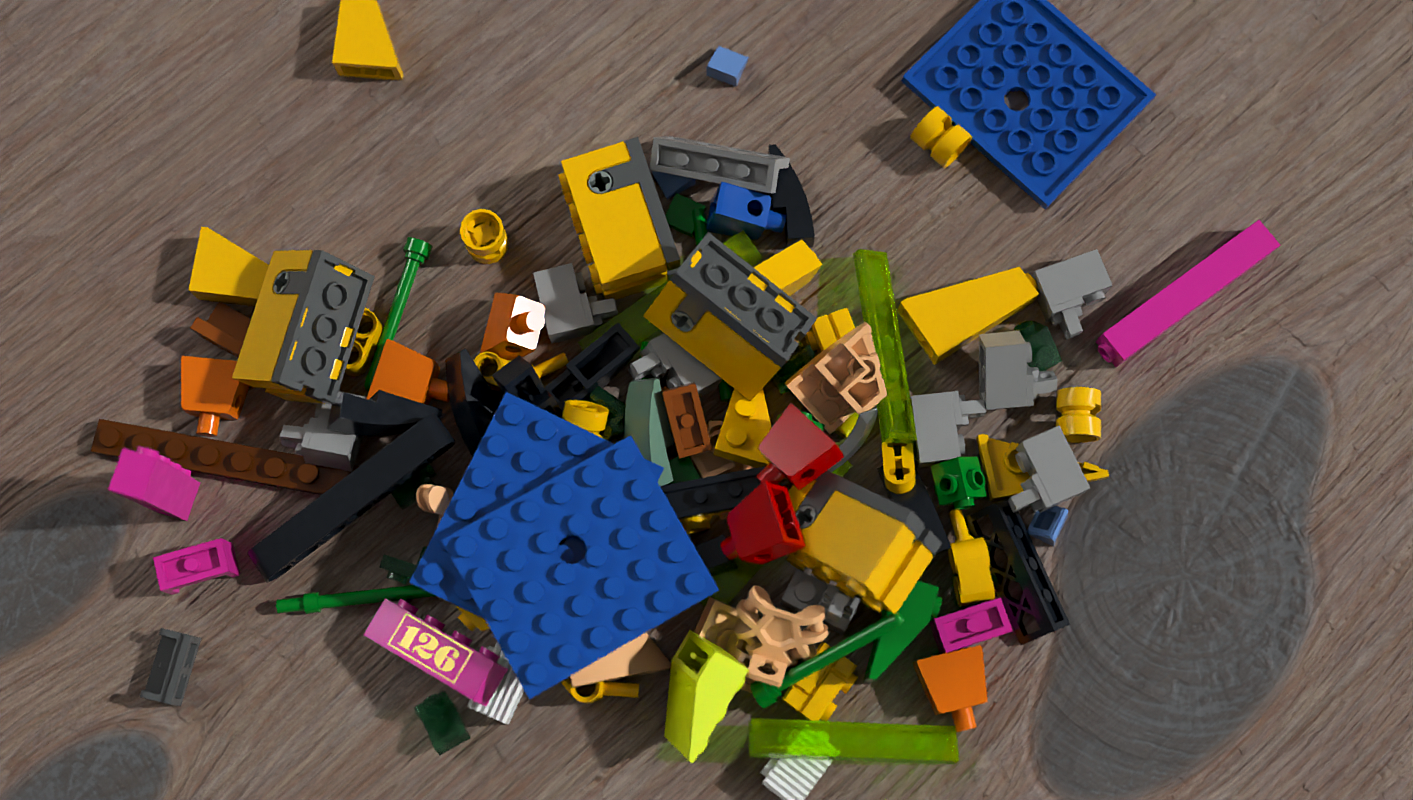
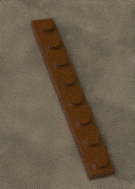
(219, 457)

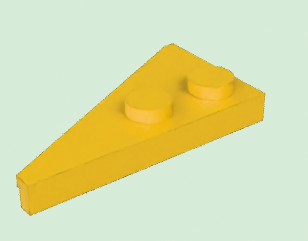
(744, 429)
(1004, 474)

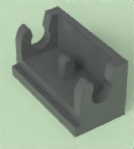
(171, 667)

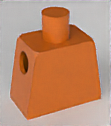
(514, 324)
(408, 375)
(211, 392)
(954, 684)

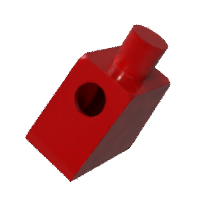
(797, 450)
(763, 526)

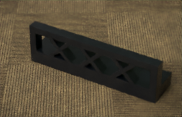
(711, 493)
(1027, 572)

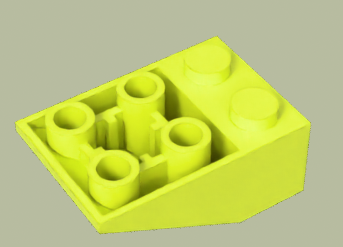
(699, 692)

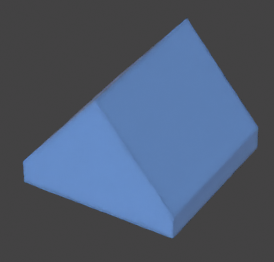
(1048, 524)

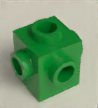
(959, 482)

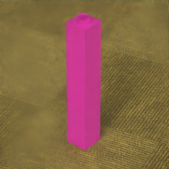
(1186, 294)

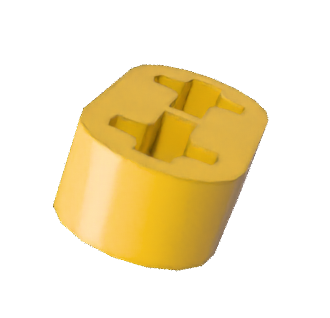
(893, 462)

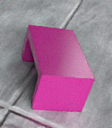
(195, 565)
(970, 626)

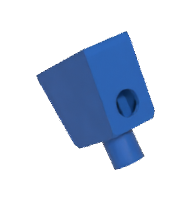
(742, 209)

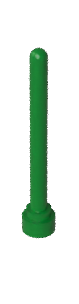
(415, 253)
(768, 694)

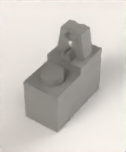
(1067, 286)
(568, 311)
(671, 362)
(1005, 375)
(936, 425)
(320, 444)
(1052, 472)
(808, 590)

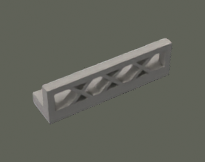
(716, 163)

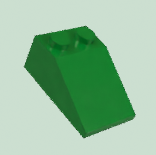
(917, 610)

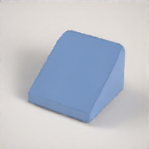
(726, 66)
(672, 184)

